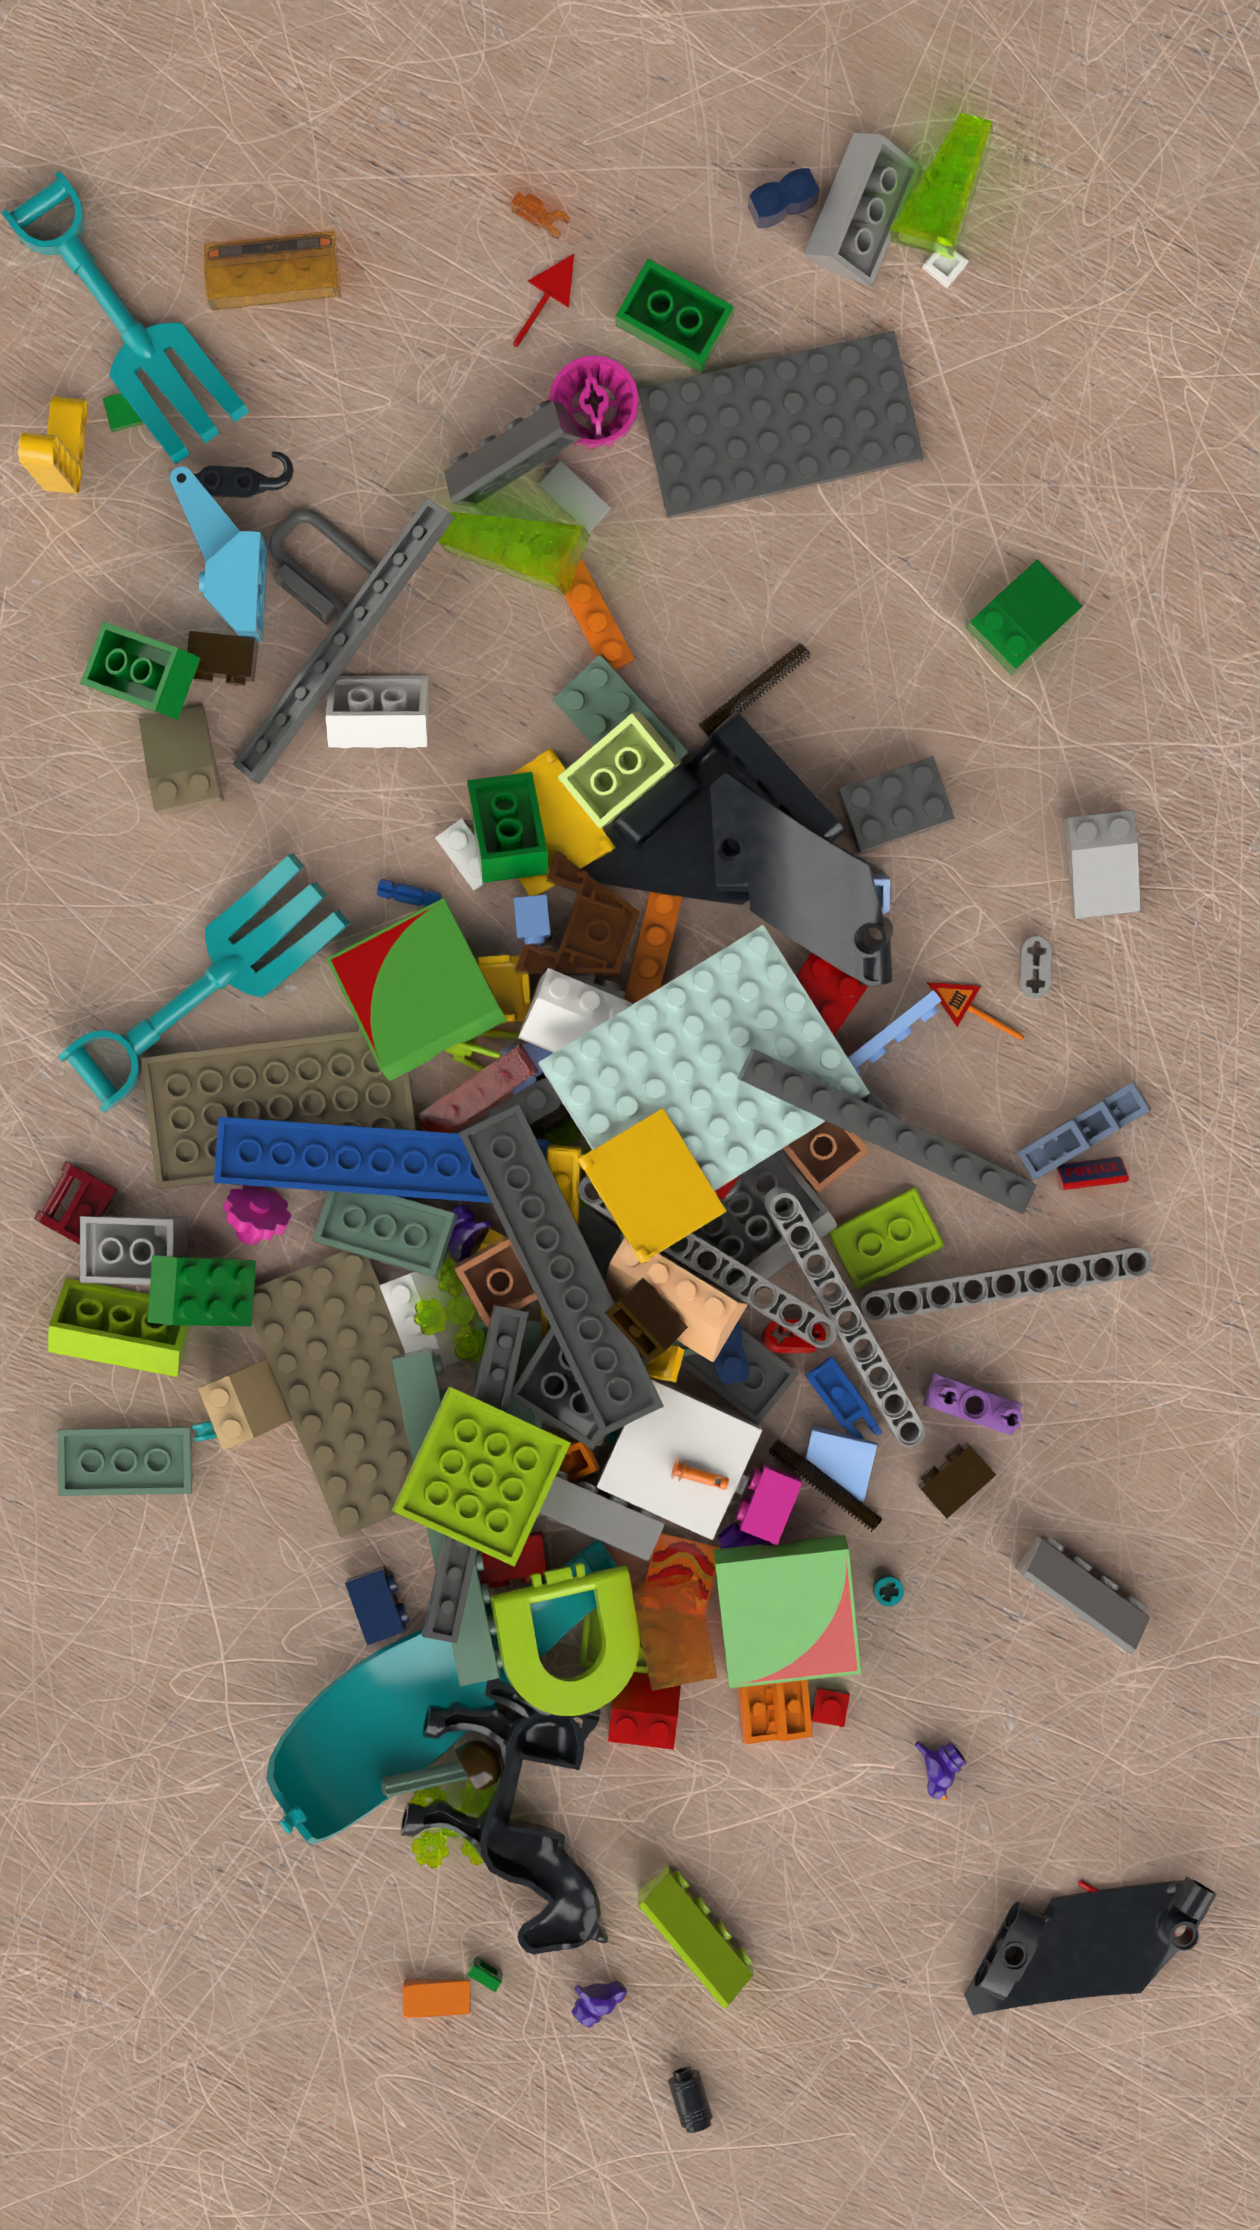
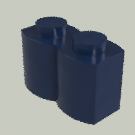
(790, 196)
(732, 1362)

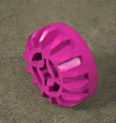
(589, 373)

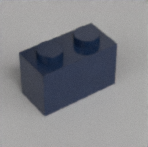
(377, 1605)

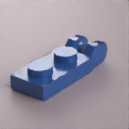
(841, 1396)

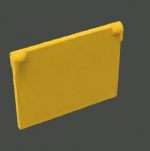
(564, 821)
(651, 1185)

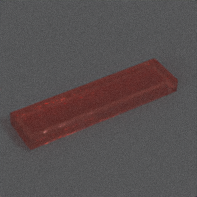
(478, 1092)

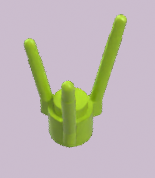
(468, 1048)

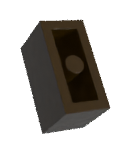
(224, 657)
(646, 1319)
(955, 1479)

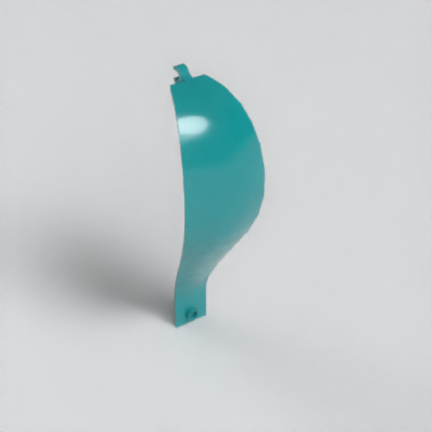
(374, 1714)

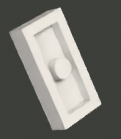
(461, 848)

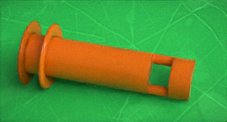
(697, 1475)

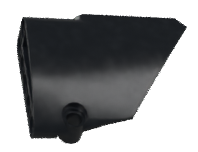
(668, 834)

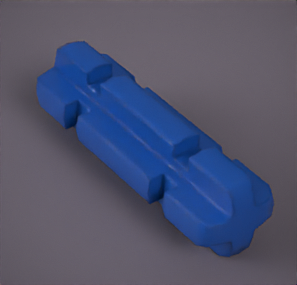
(407, 893)

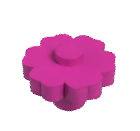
(256, 1213)

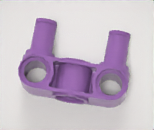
(994, 1410)

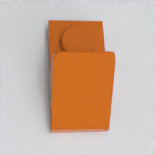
(578, 1461)

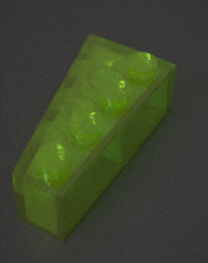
(941, 202)
(521, 548)

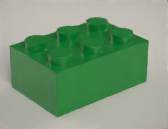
(674, 315)
(140, 670)
(201, 1291)

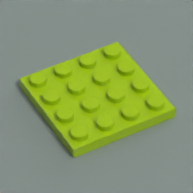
(481, 1476)

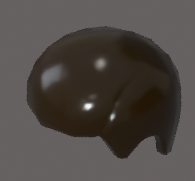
(479, 1763)

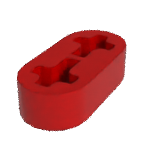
(793, 1343)

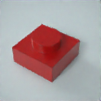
(830, 1707)

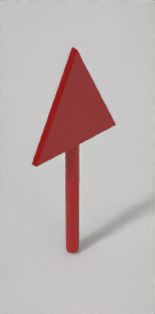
(554, 283)

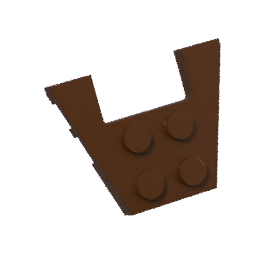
(595, 933)

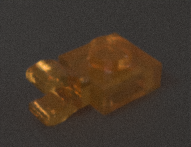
(532, 210)

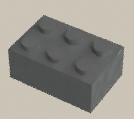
(895, 805)

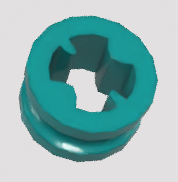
(204, 1431)
(894, 1598)

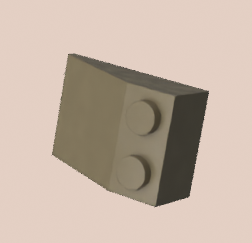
(180, 761)

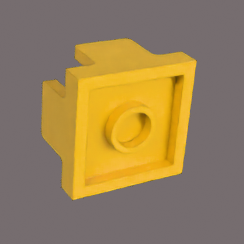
(509, 988)

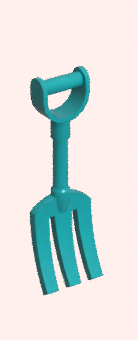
(143, 346)
(230, 965)

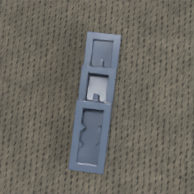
(1084, 1130)

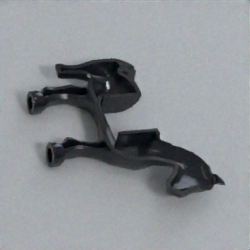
(515, 1848)

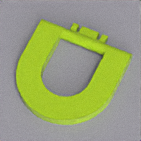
(618, 1632)

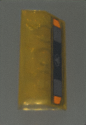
(272, 270)

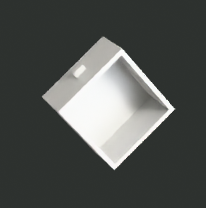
(687, 1430)

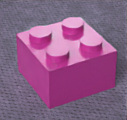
(768, 1503)

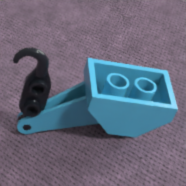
(234, 558)

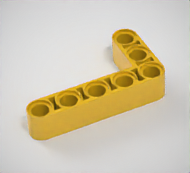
(57, 457)

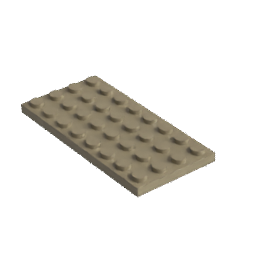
(287, 1080)
(333, 1364)

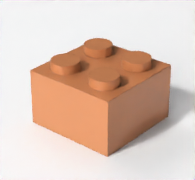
(825, 1154)
(495, 1278)

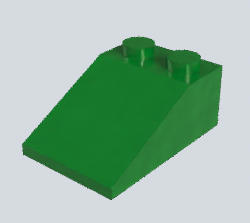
(1023, 616)
(507, 827)

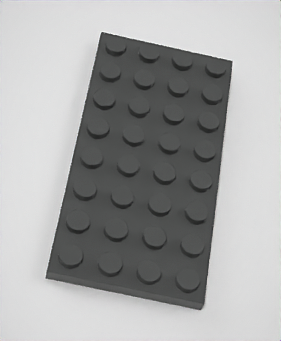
(780, 424)

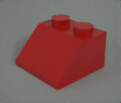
(644, 1714)

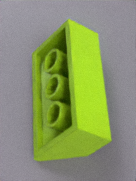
(114, 1329)
(695, 1935)

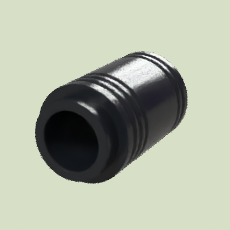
(690, 2099)

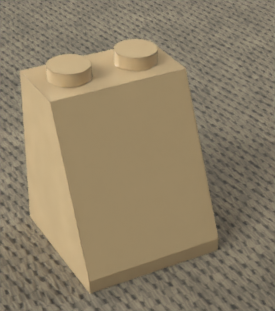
(244, 1404)

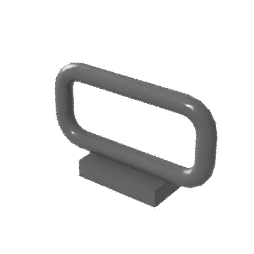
(299, 581)

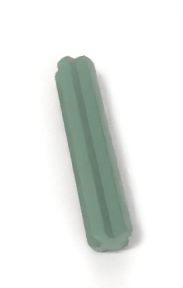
(422, 1779)

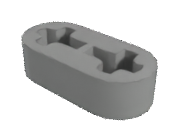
(1027, 967)

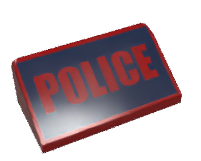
(1091, 1173)

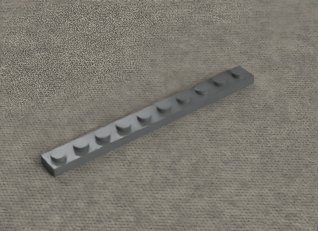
(343, 641)
(886, 1131)
(456, 1558)

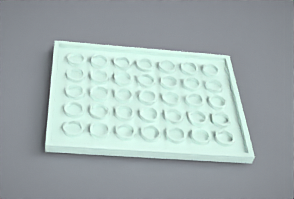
(685, 1056)

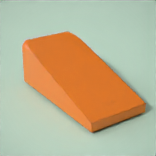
(435, 1997)

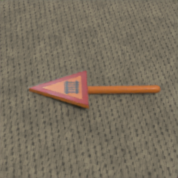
(958, 999)

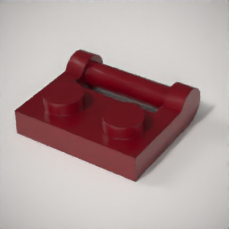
(90, 1200)

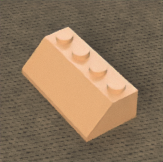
(700, 1303)

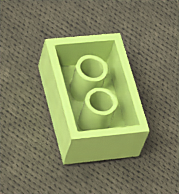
(619, 769)

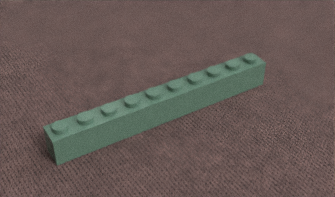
(420, 1399)

